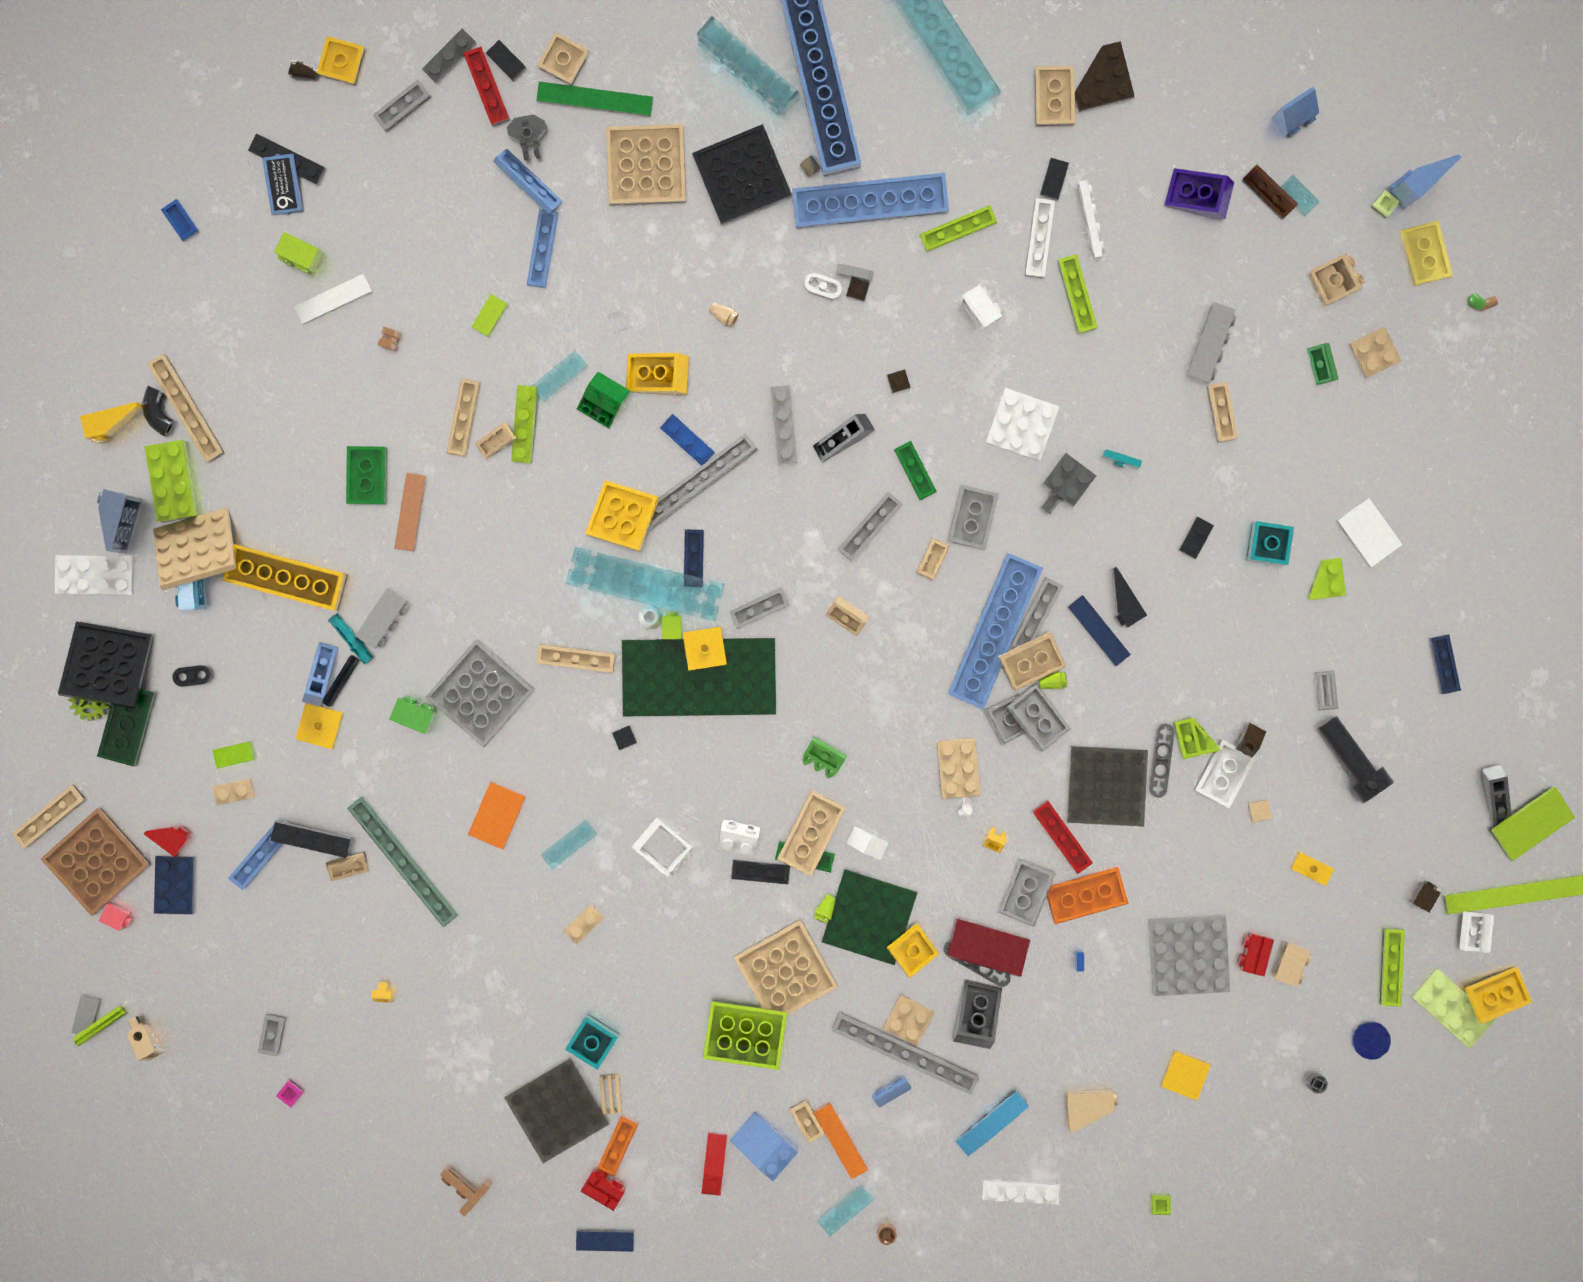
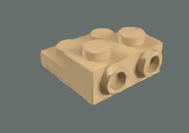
(1337, 278)

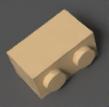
(1291, 964)

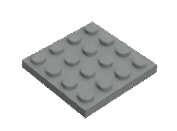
(479, 693)
(1189, 955)

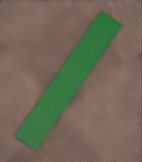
(594, 98)

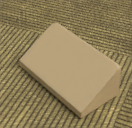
(847, 615)

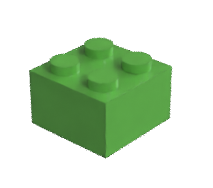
(413, 715)

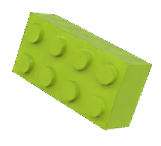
(171, 481)

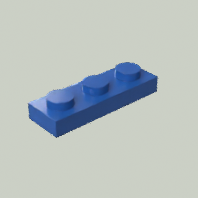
(687, 440)

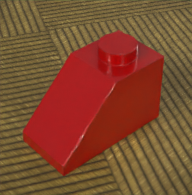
(170, 838)

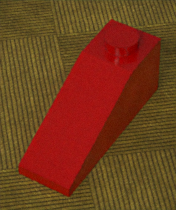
(714, 1164)

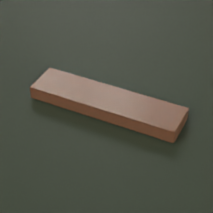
(410, 512)

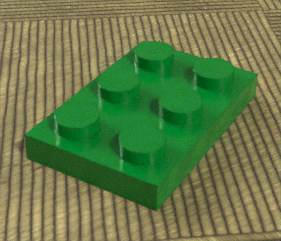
(366, 475)

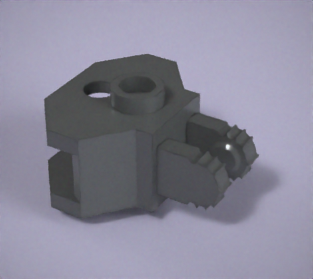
(527, 135)

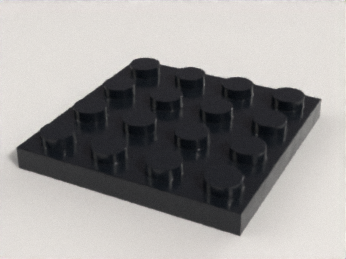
(741, 174)
(105, 665)

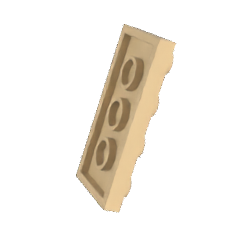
(811, 833)

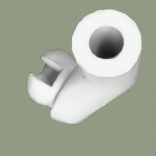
(967, 808)

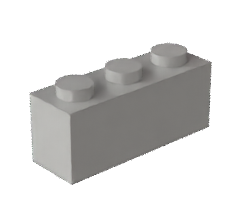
(382, 619)

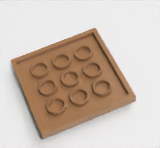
(95, 861)

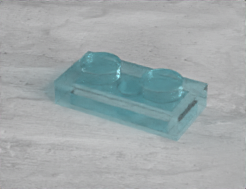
(1299, 193)

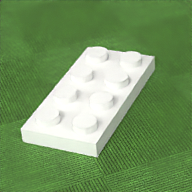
(94, 575)

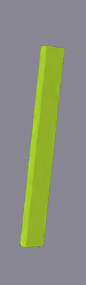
(1514, 894)

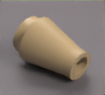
(724, 314)

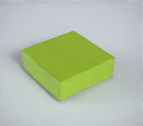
(1160, 1204)

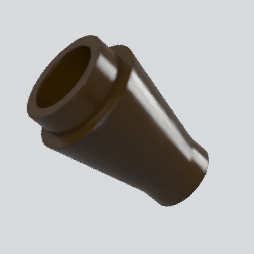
(301, 70)

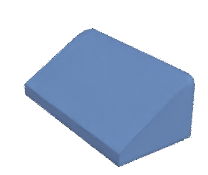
(891, 1091)

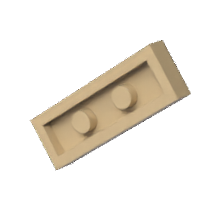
(1222, 411)

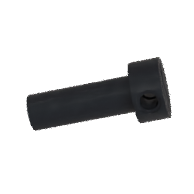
(1355, 760)

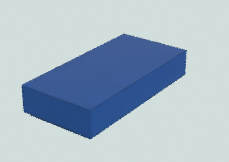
(180, 220)

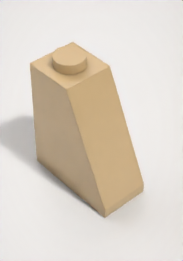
(1088, 1106)

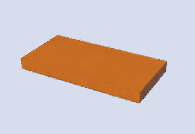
(1086, 895)

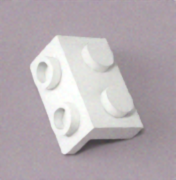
(738, 838)
(1476, 932)

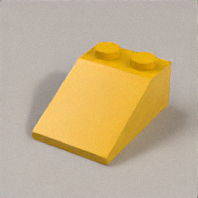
(657, 373)
(108, 422)

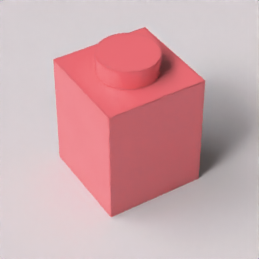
(115, 916)

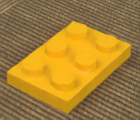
(1498, 995)

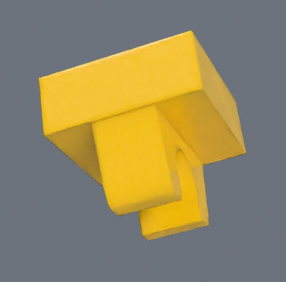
(995, 841)
(382, 994)

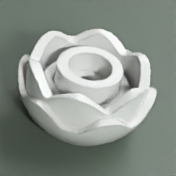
(654, 621)

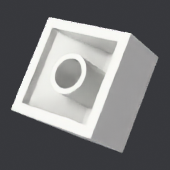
(981, 307)

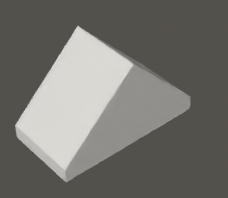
(867, 843)

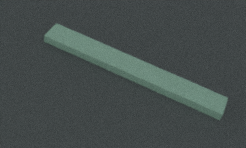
(402, 861)

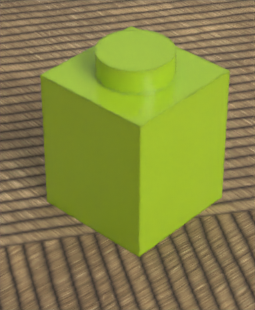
(671, 626)

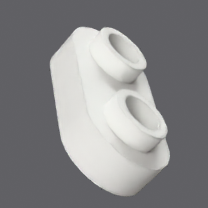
(823, 285)

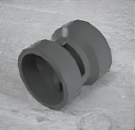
(1316, 1079)

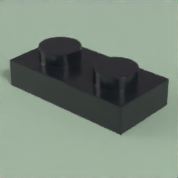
(1196, 537)

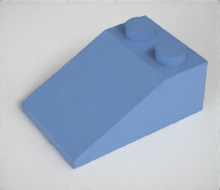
(1297, 112)
(764, 1146)

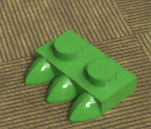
(824, 757)

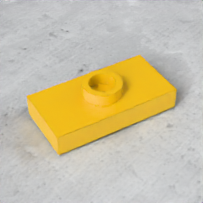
(1312, 868)

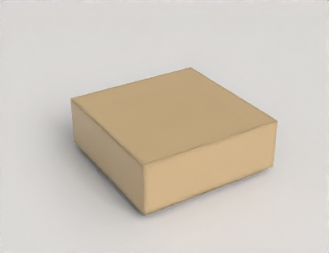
(1260, 810)

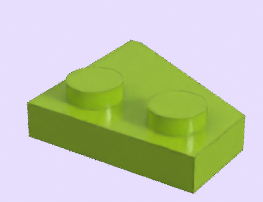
(1329, 580)
(1194, 738)

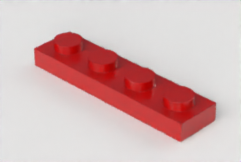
(486, 86)
(1062, 837)

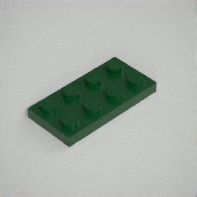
(126, 730)

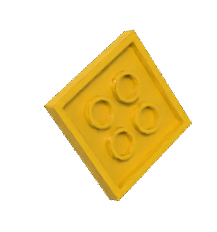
(622, 515)

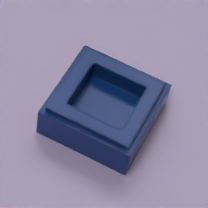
(1079, 960)

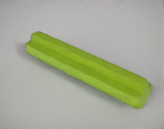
(98, 1026)

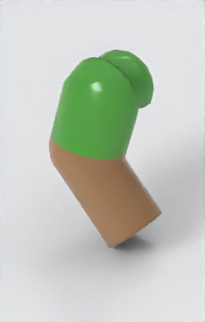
(1482, 304)

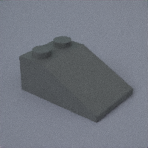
(977, 1015)

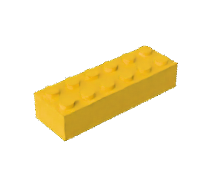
(286, 578)

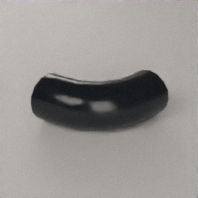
(153, 411)

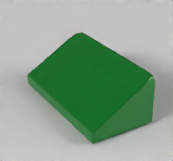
(1322, 363)

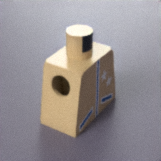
(146, 1047)

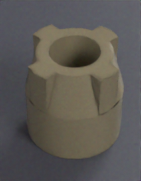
(810, 166)

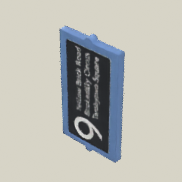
(282, 184)

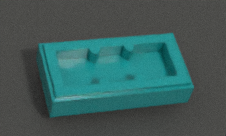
(1121, 460)

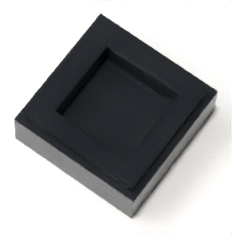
(624, 737)

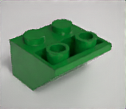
(603, 399)

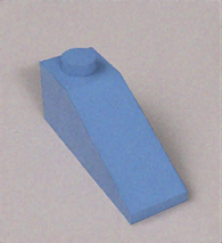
(319, 674)

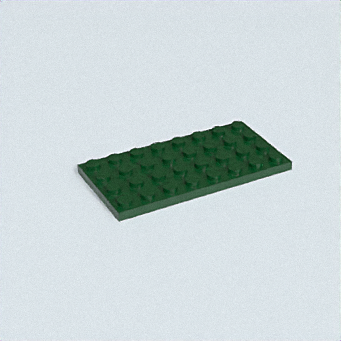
(661, 684)

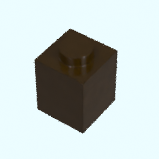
(1250, 740)
(1425, 896)

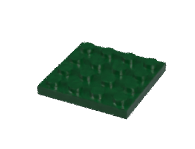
(868, 916)

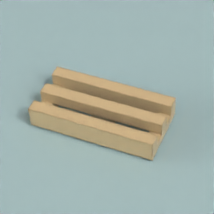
(618, 1096)

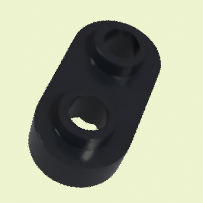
(192, 674)

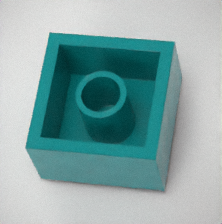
(1270, 543)
(592, 1042)

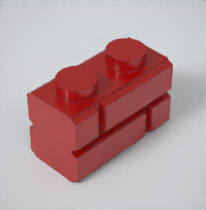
(1256, 954)
(603, 1189)

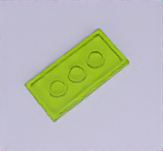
(1533, 823)

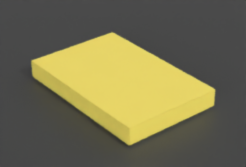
(1426, 253)

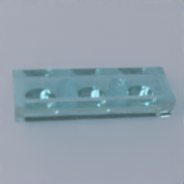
(559, 375)
(568, 844)
(845, 1210)

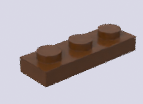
(1270, 191)

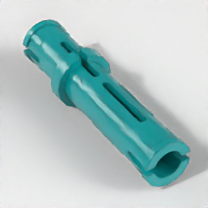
(353, 642)

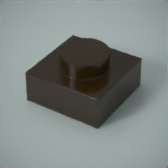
(857, 289)
(898, 381)

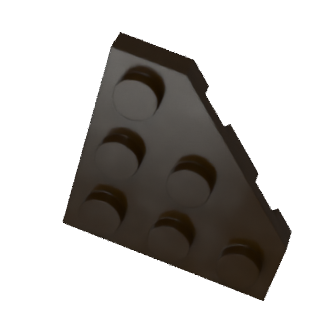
(1105, 80)

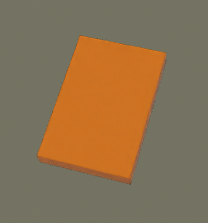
(496, 815)

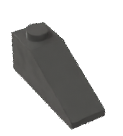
(1497, 793)

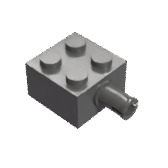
(1066, 483)

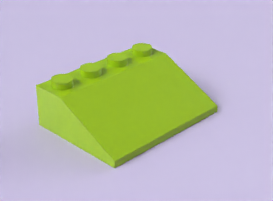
(745, 1035)

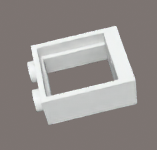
(648, 833)

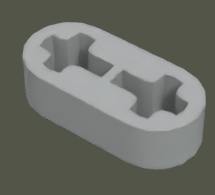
(854, 272)

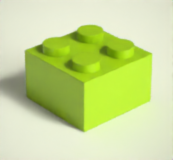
(295, 251)

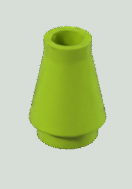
(1054, 681)
(825, 909)

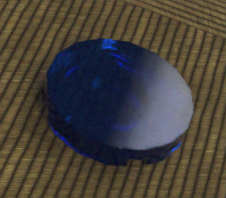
(1371, 1040)

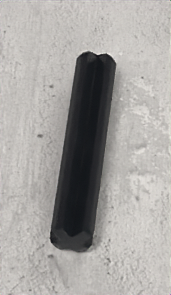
(340, 681)

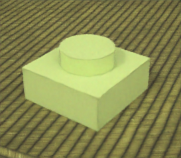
(1386, 203)

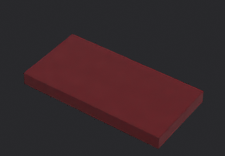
(988, 948)

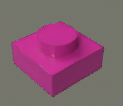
(289, 1093)

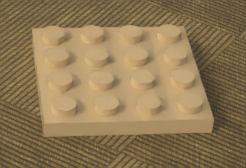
(645, 164)
(194, 548)
(786, 970)

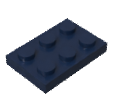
(174, 885)

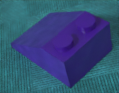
(1200, 192)

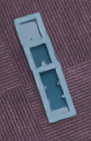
(992, 1123)

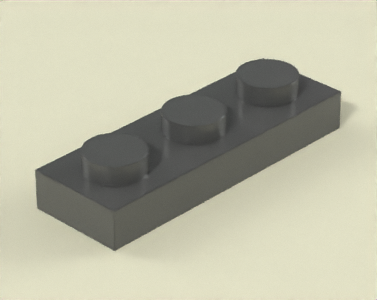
(449, 55)

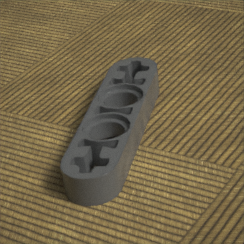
(1158, 760)
(976, 968)

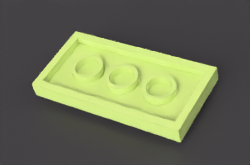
(1451, 1008)

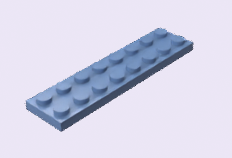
(870, 200)
(995, 630)

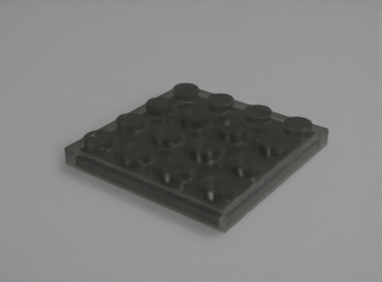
(1107, 786)
(556, 1110)

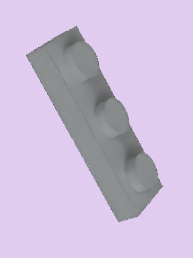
(401, 105)
(759, 608)

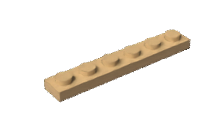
(185, 408)

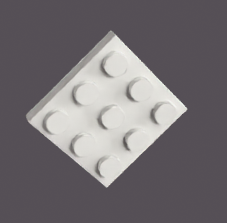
(1022, 424)

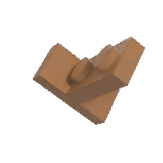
(464, 1190)

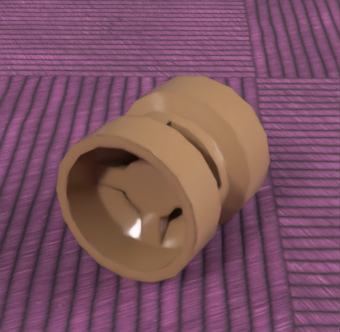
(389, 338)
(886, 1237)

